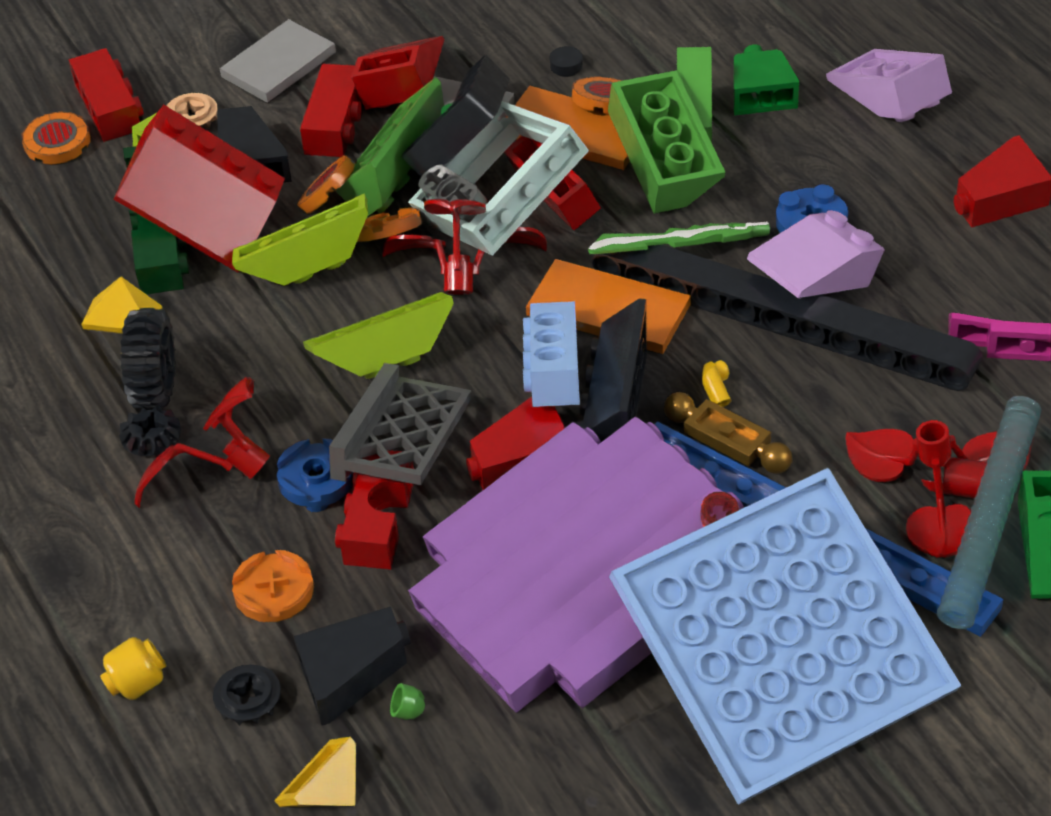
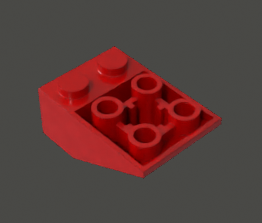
(396, 71)

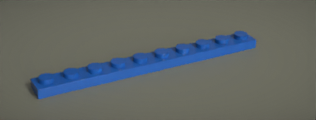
(918, 577)

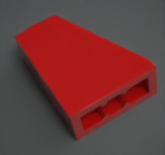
(1003, 185)
(511, 441)

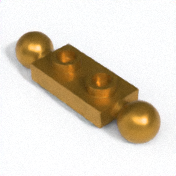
(728, 432)

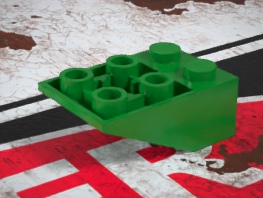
(1035, 522)

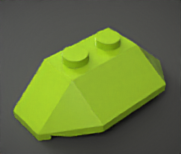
(305, 246)
(385, 338)

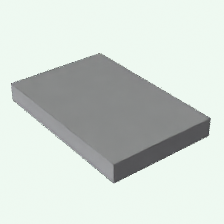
(277, 60)

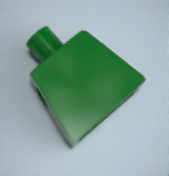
(763, 82)

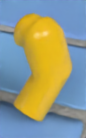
(713, 378)

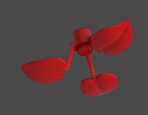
(458, 270)
(241, 450)
(882, 457)

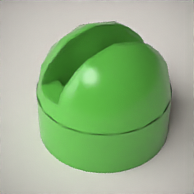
(407, 702)

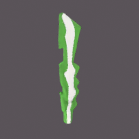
(679, 237)

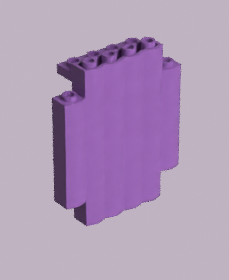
(533, 556)

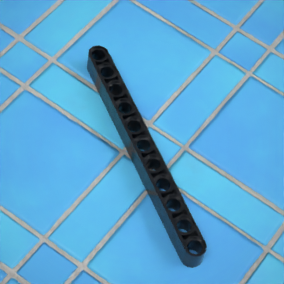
(809, 319)

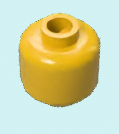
(133, 668)

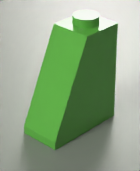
(695, 71)

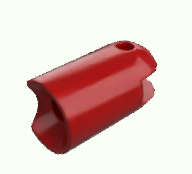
(960, 477)

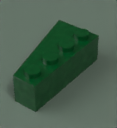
(156, 252)

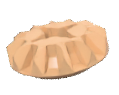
(200, 104)

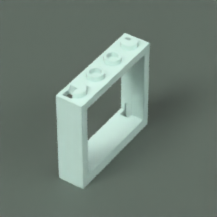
(524, 190)

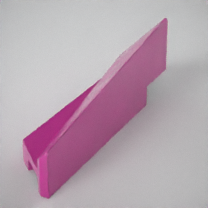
(1004, 338)

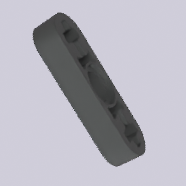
(445, 184)

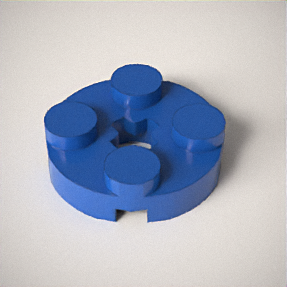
(803, 202)
(308, 490)

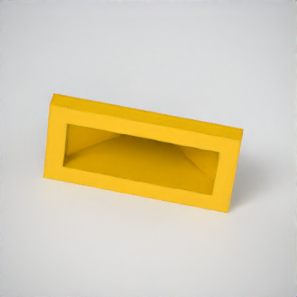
(114, 304)
(326, 779)

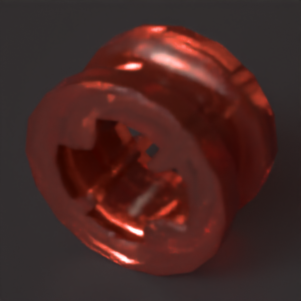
(716, 499)

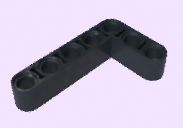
(469, 114)

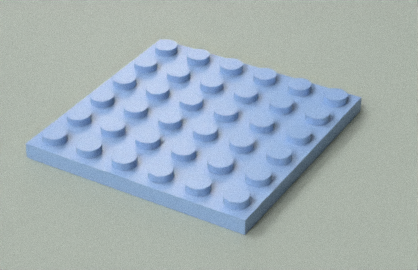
(783, 634)

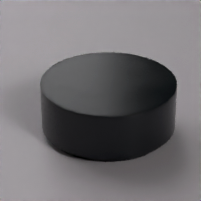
(566, 61)

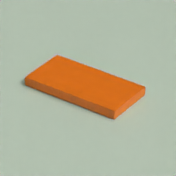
(592, 127)
(602, 295)

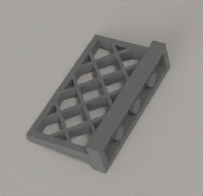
(372, 419)

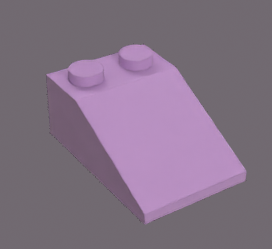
(894, 81)
(819, 256)

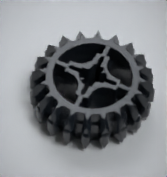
(148, 358)

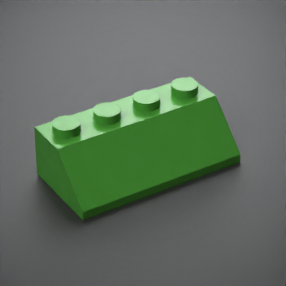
(664, 140)
(380, 166)

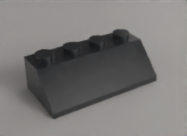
(617, 371)

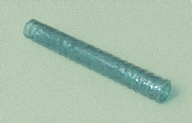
(989, 513)

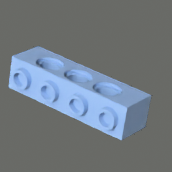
(551, 354)

